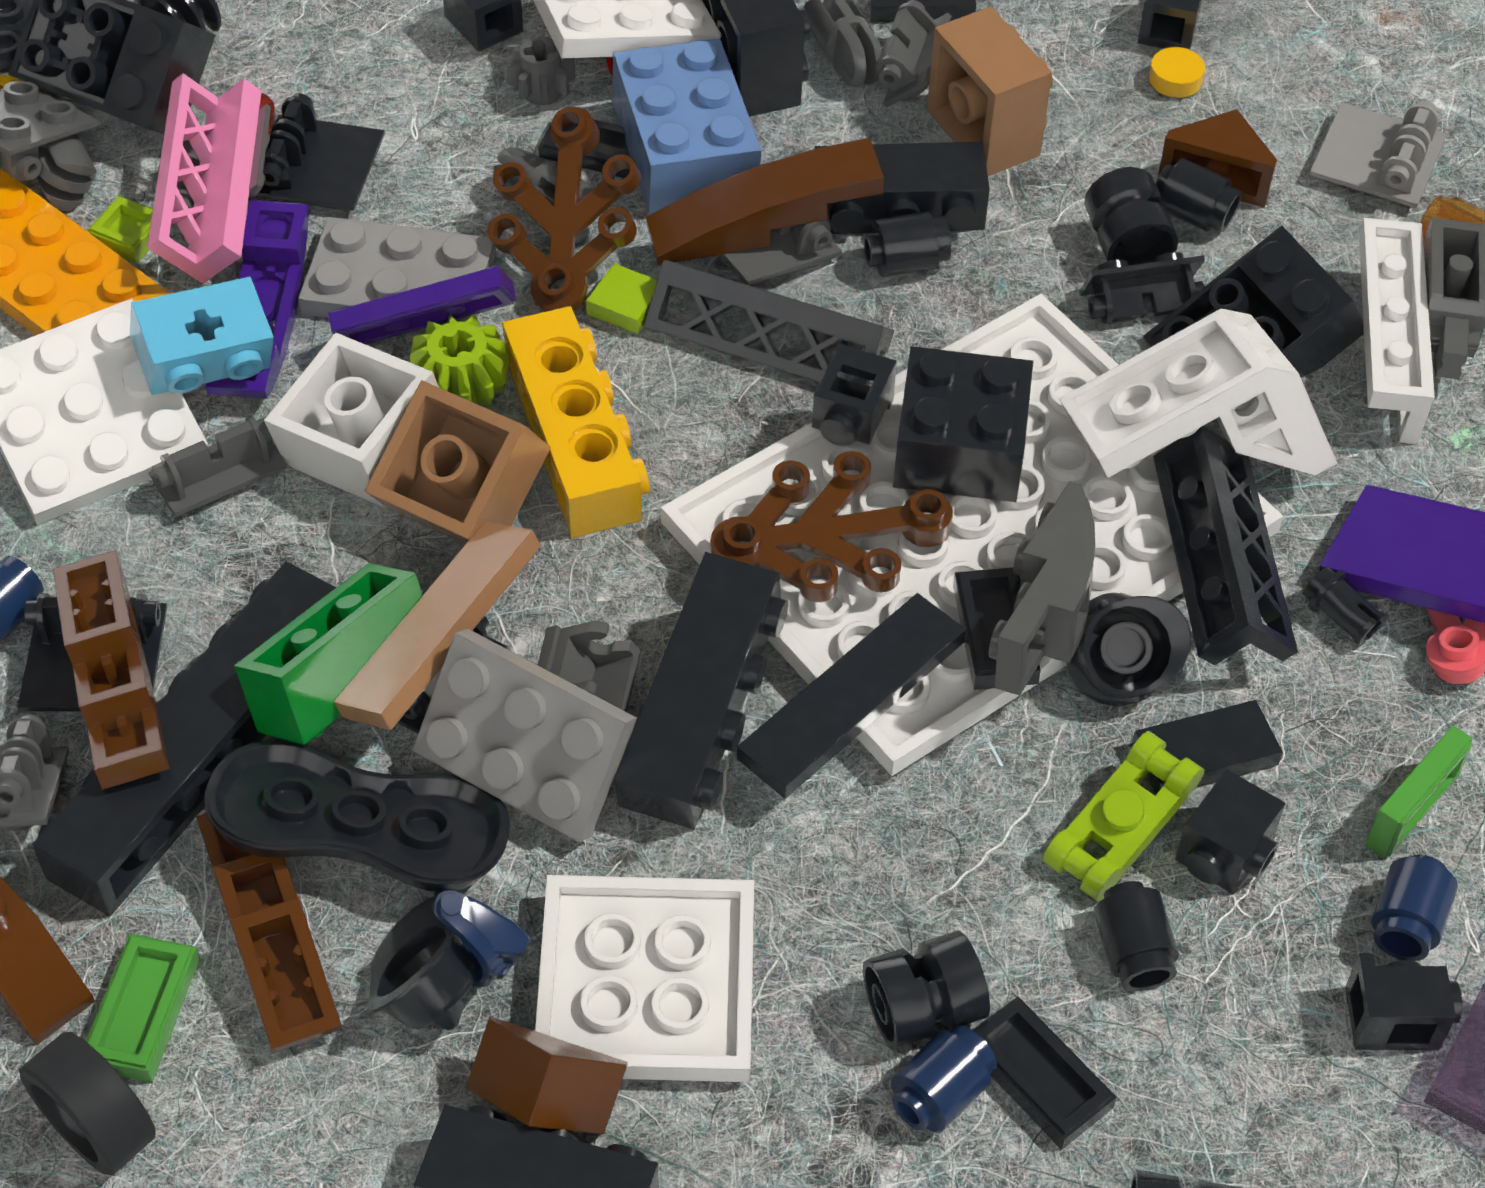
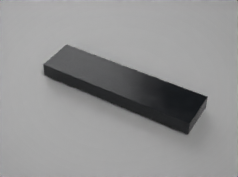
(850, 695)

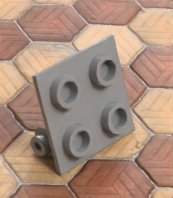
(1381, 152)

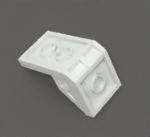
(1203, 373)

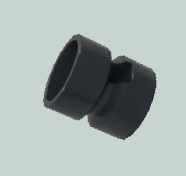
(1130, 216)
(925, 989)

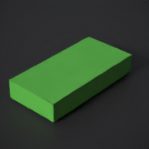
(1419, 792)
(143, 1005)

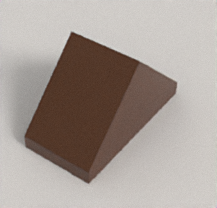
(1228, 148)
(545, 1079)

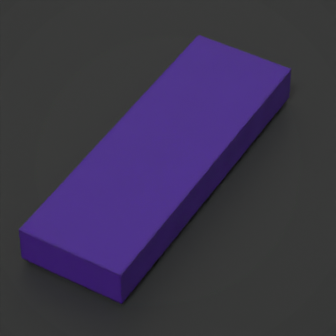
(415, 307)

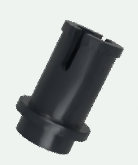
(1343, 605)

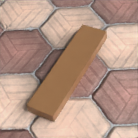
(423, 638)

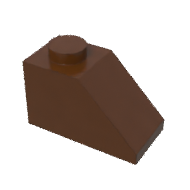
(35, 976)

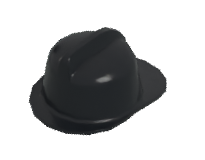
(421, 971)

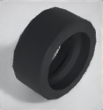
(88, 1102)

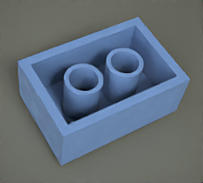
(682, 118)

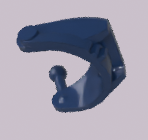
(488, 935)

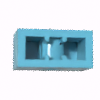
(201, 336)

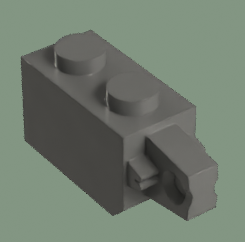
(1454, 292)

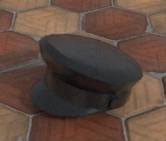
(1129, 648)

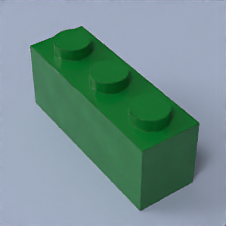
(314, 657)

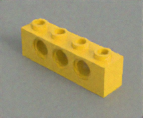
(573, 414)

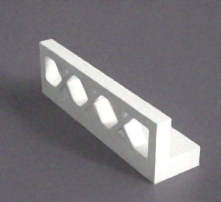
(1396, 323)

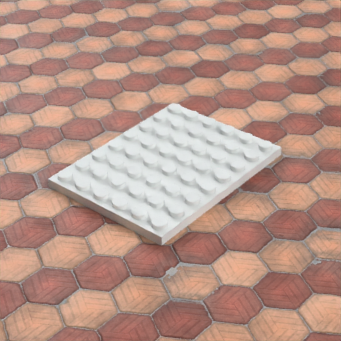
(1128, 513)

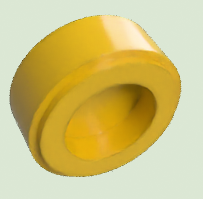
(1176, 72)

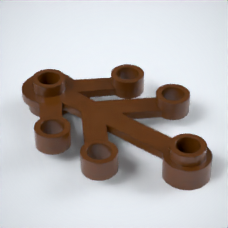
(568, 215)
(826, 533)

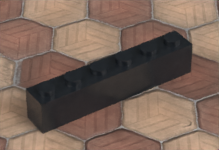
(117, 834)

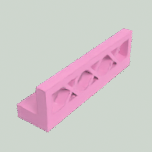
(217, 185)

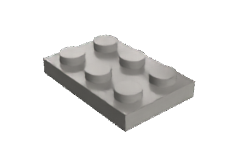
(375, 260)
(524, 734)

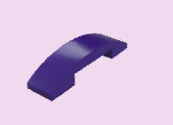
(275, 262)

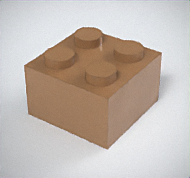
(989, 88)
(456, 464)

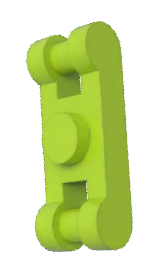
(1123, 816)

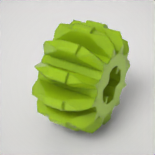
(464, 358)

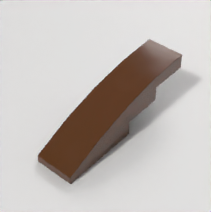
(775, 195)
(110, 670)
(272, 942)

